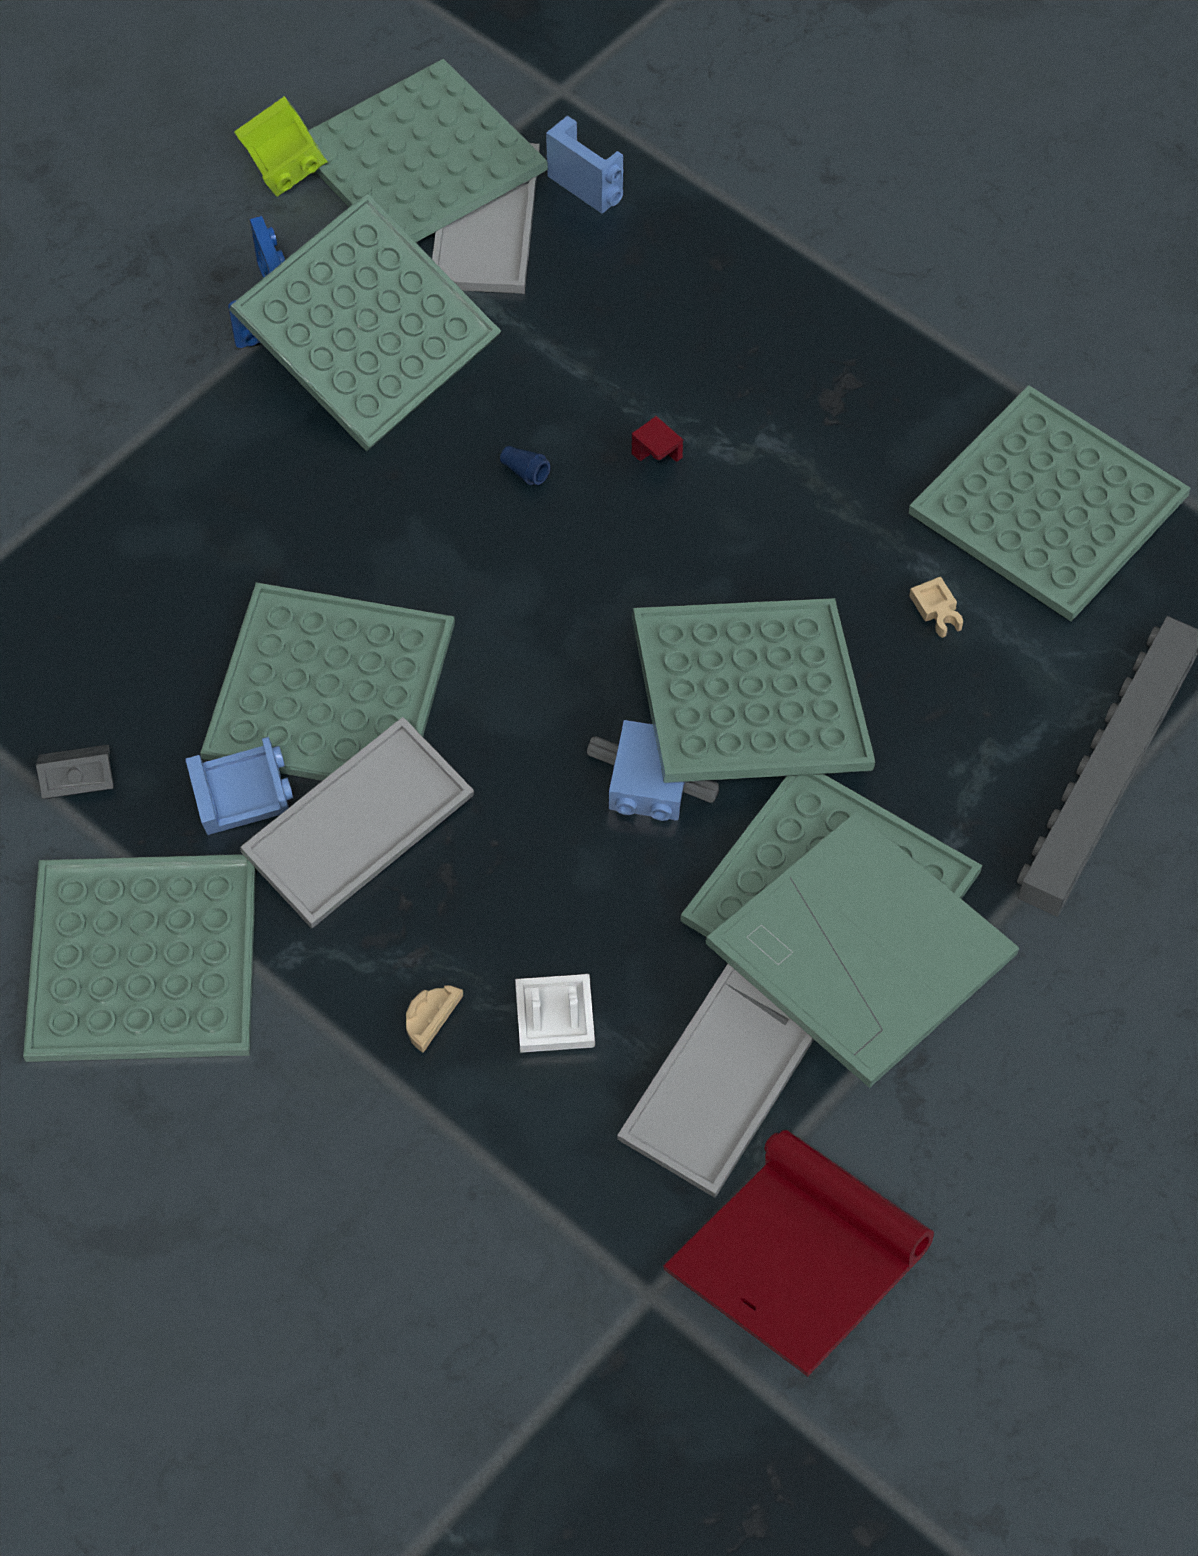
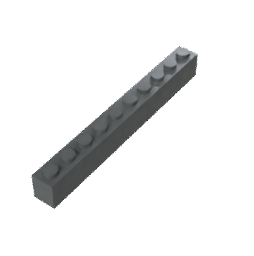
(1110, 768)

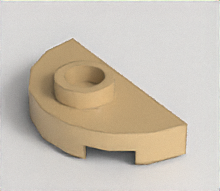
(429, 1012)

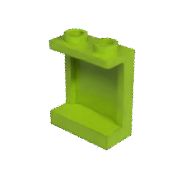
(281, 146)

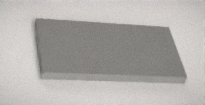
(491, 243)
(357, 822)
(716, 1085)

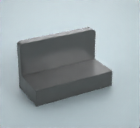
(74, 771)

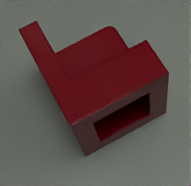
(657, 440)

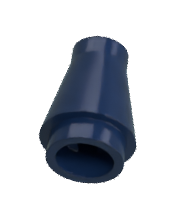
(529, 466)

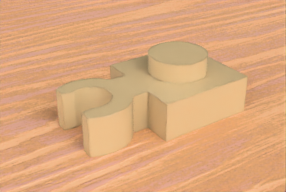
(936, 602)

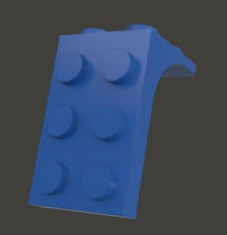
(267, 260)

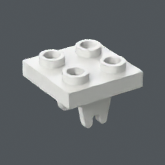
(555, 1013)

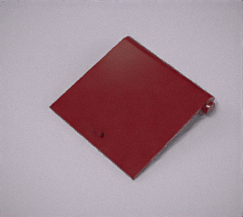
(802, 1251)

